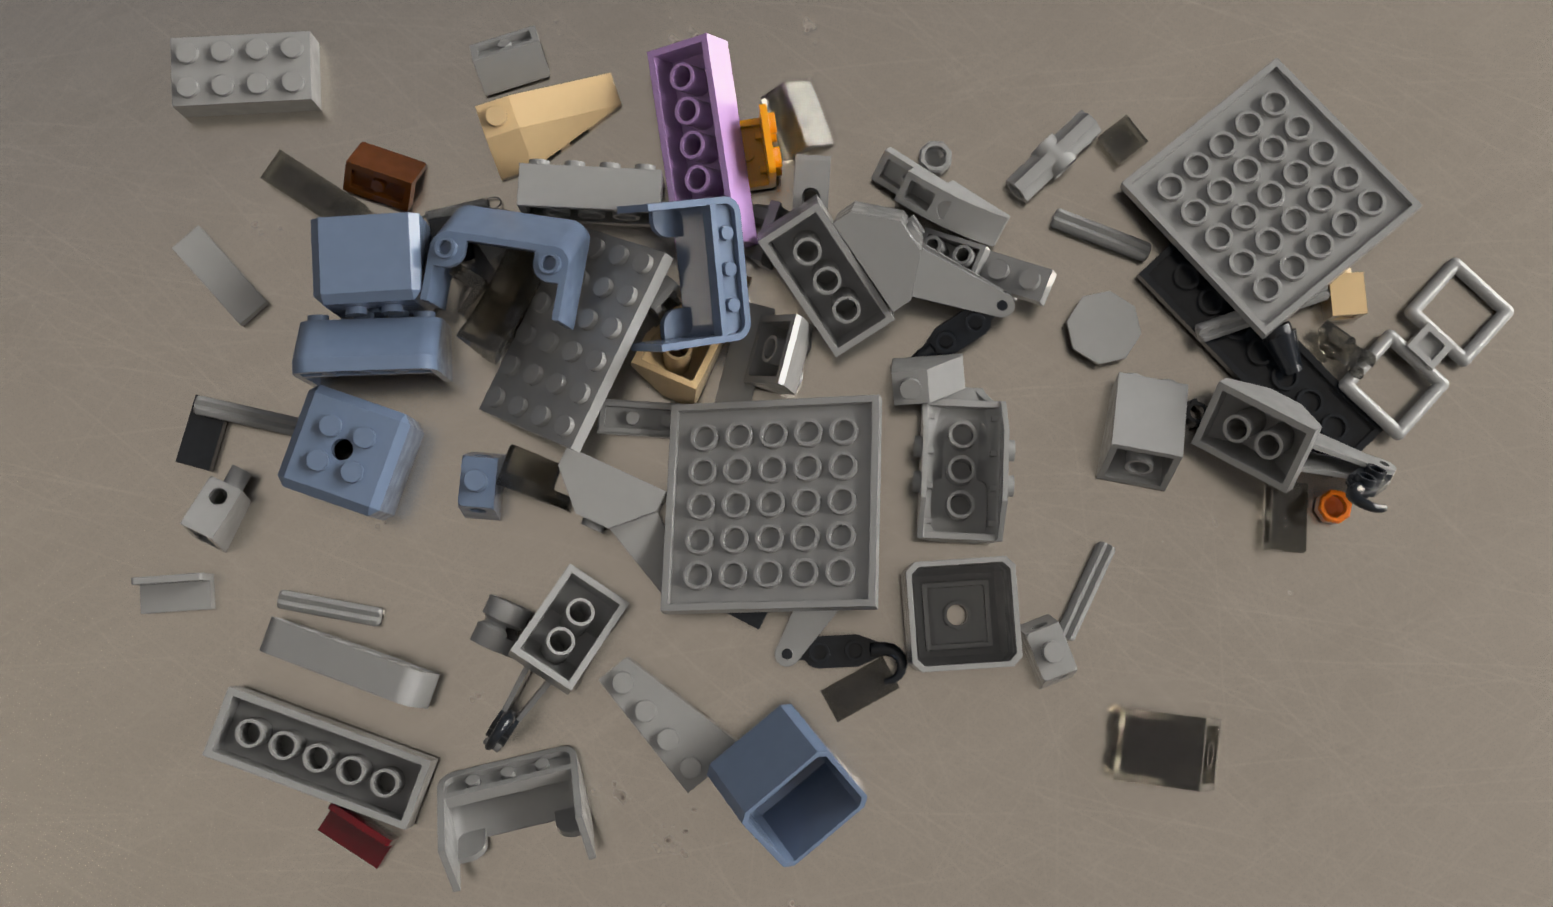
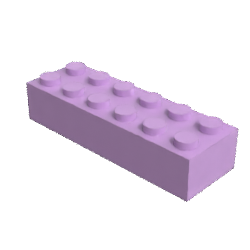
(701, 124)

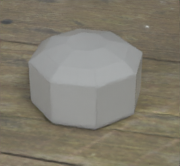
(935, 157)

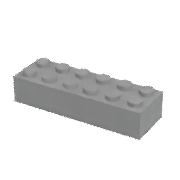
(320, 757)

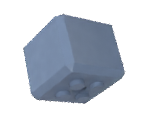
(370, 264)
(381, 458)
(786, 785)

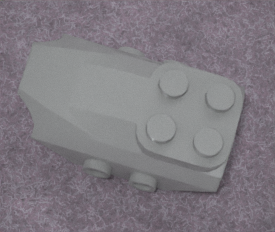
(963, 468)

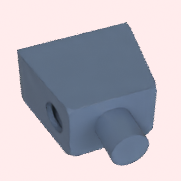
(479, 485)

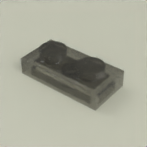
(858, 689)

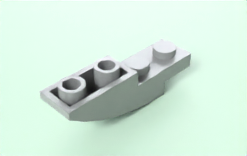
(939, 201)
(1014, 275)

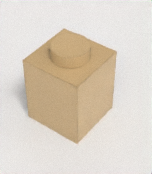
(1346, 298)

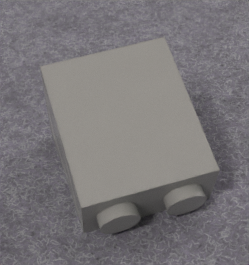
(1143, 431)

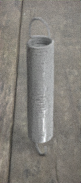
(449, 210)

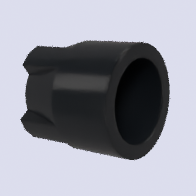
(1192, 423)

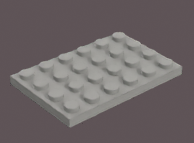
(561, 376)

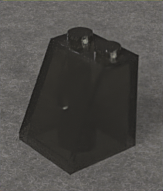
(1166, 749)

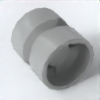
(500, 625)

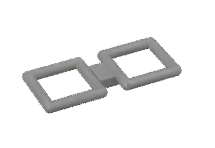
(1428, 348)

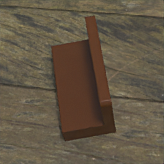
(382, 175)

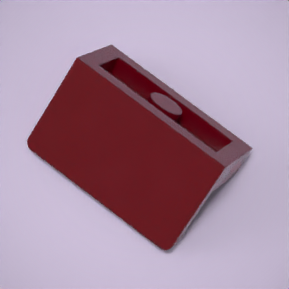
(358, 834)

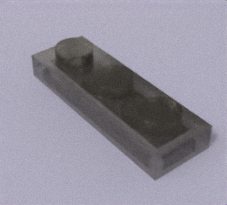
(310, 188)

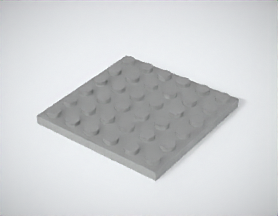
(1270, 197)
(773, 506)

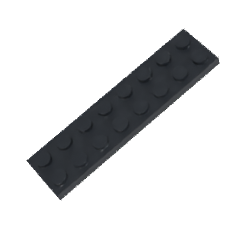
(1247, 359)

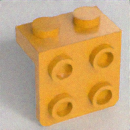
(761, 157)

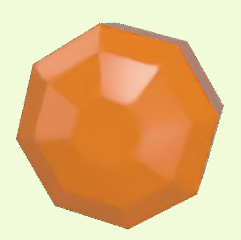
(1332, 506)

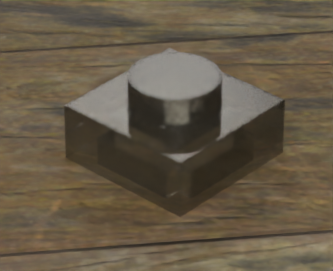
(1122, 140)

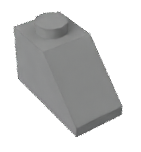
(926, 378)

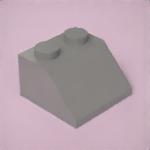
(779, 353)

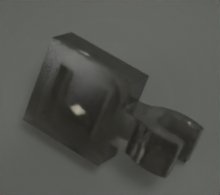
(1341, 346)

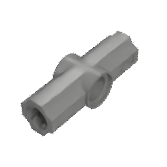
(1053, 156)

